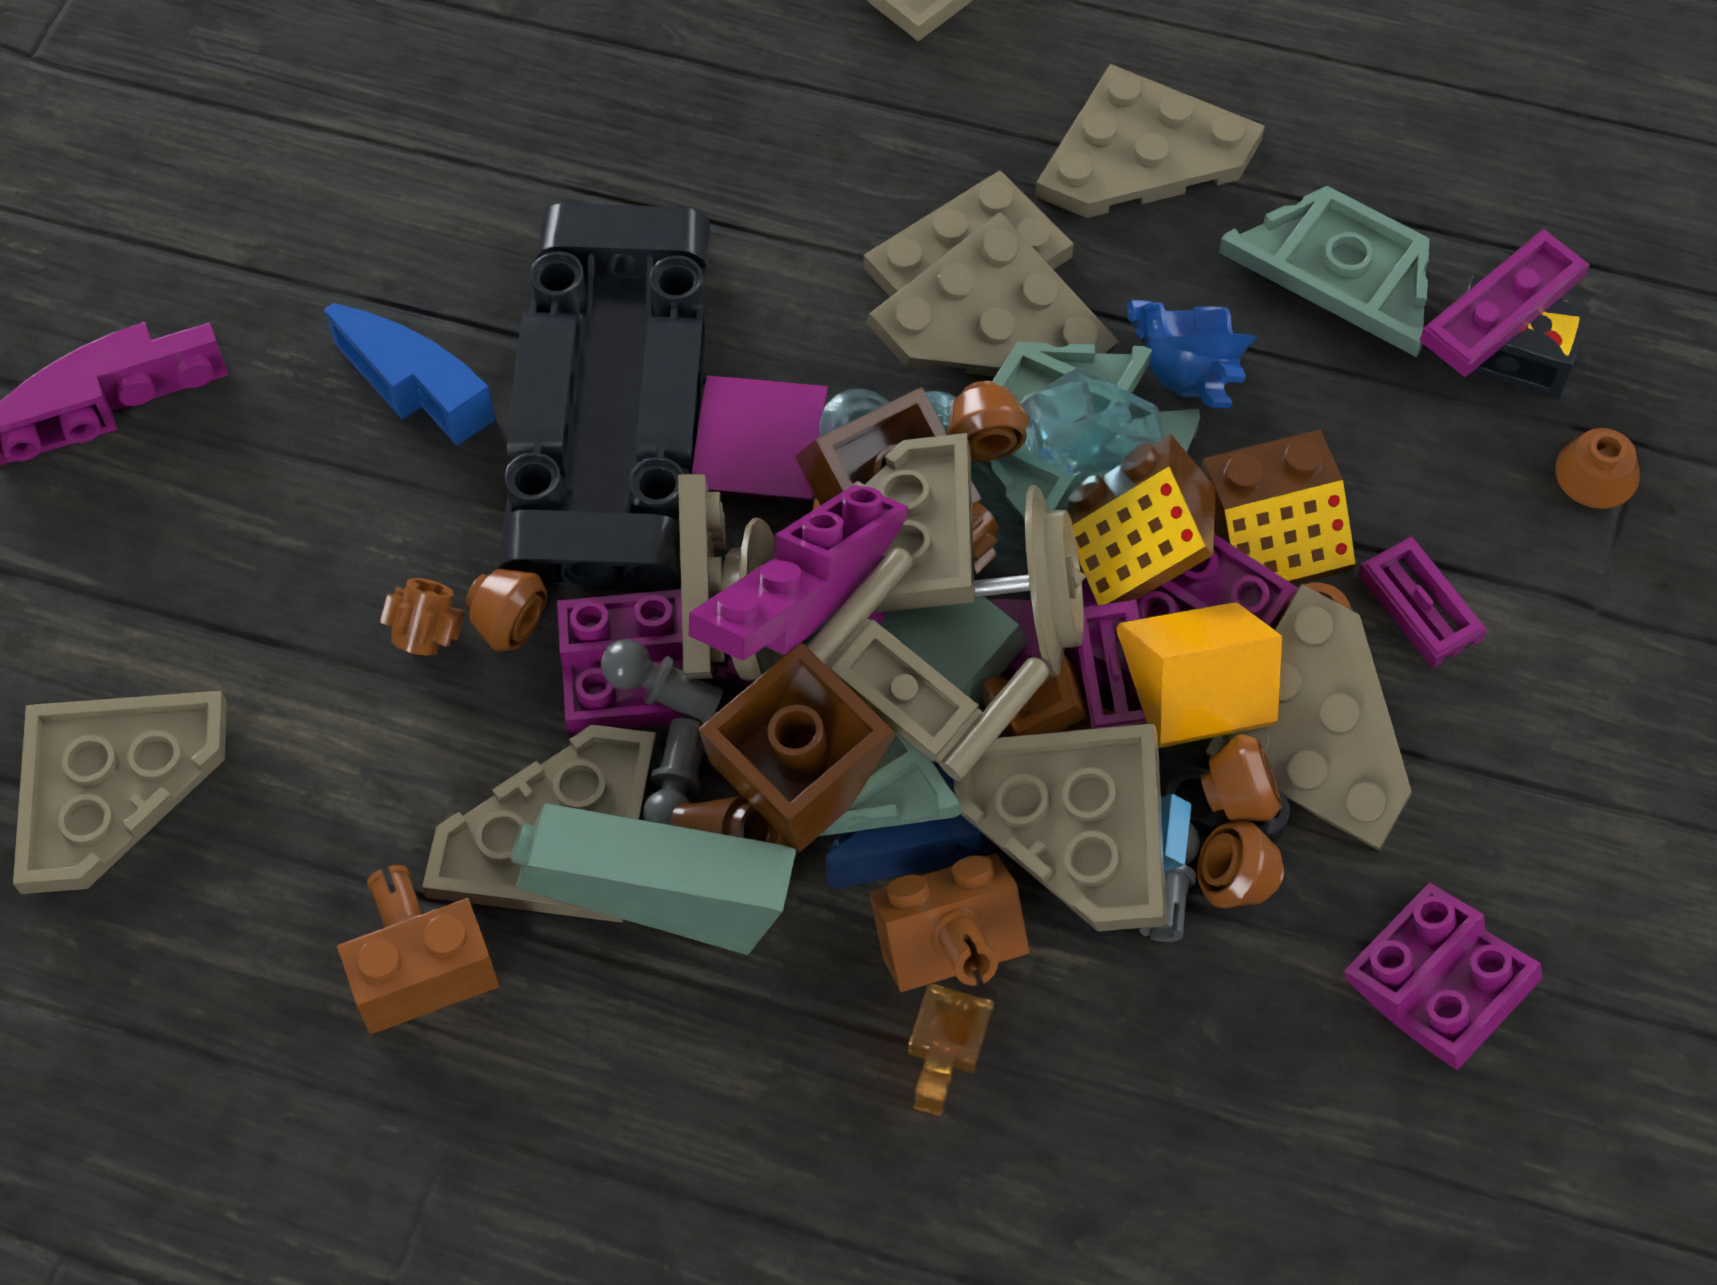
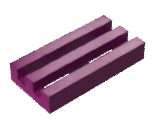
(1104, 615)
(1406, 617)

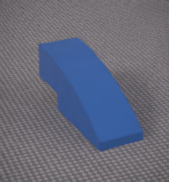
(412, 371)

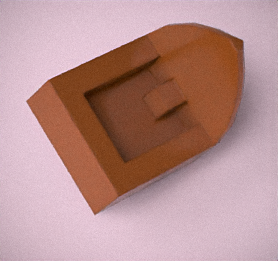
(1050, 709)

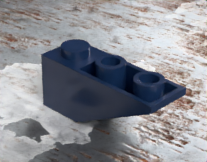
(903, 849)

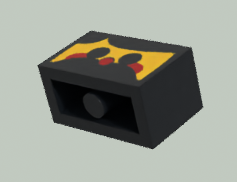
(1541, 352)

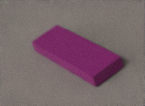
(1504, 303)

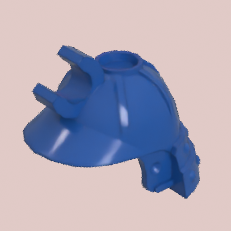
(1191, 349)

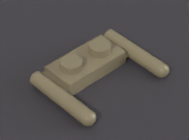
(906, 688)

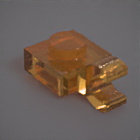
(948, 1036)

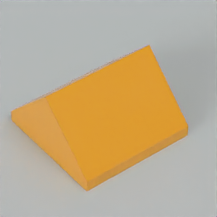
(1204, 672)

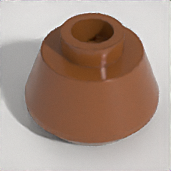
(991, 419)
(1598, 469)
(506, 607)
(1242, 781)
(1239, 865)

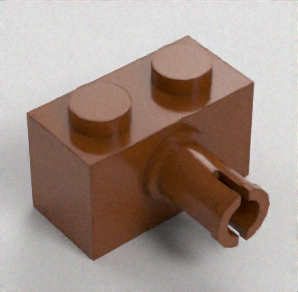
(950, 923)
(416, 958)

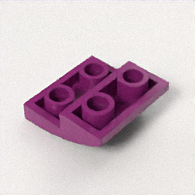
(752, 436)
(1221, 580)
(585, 633)
(1443, 975)

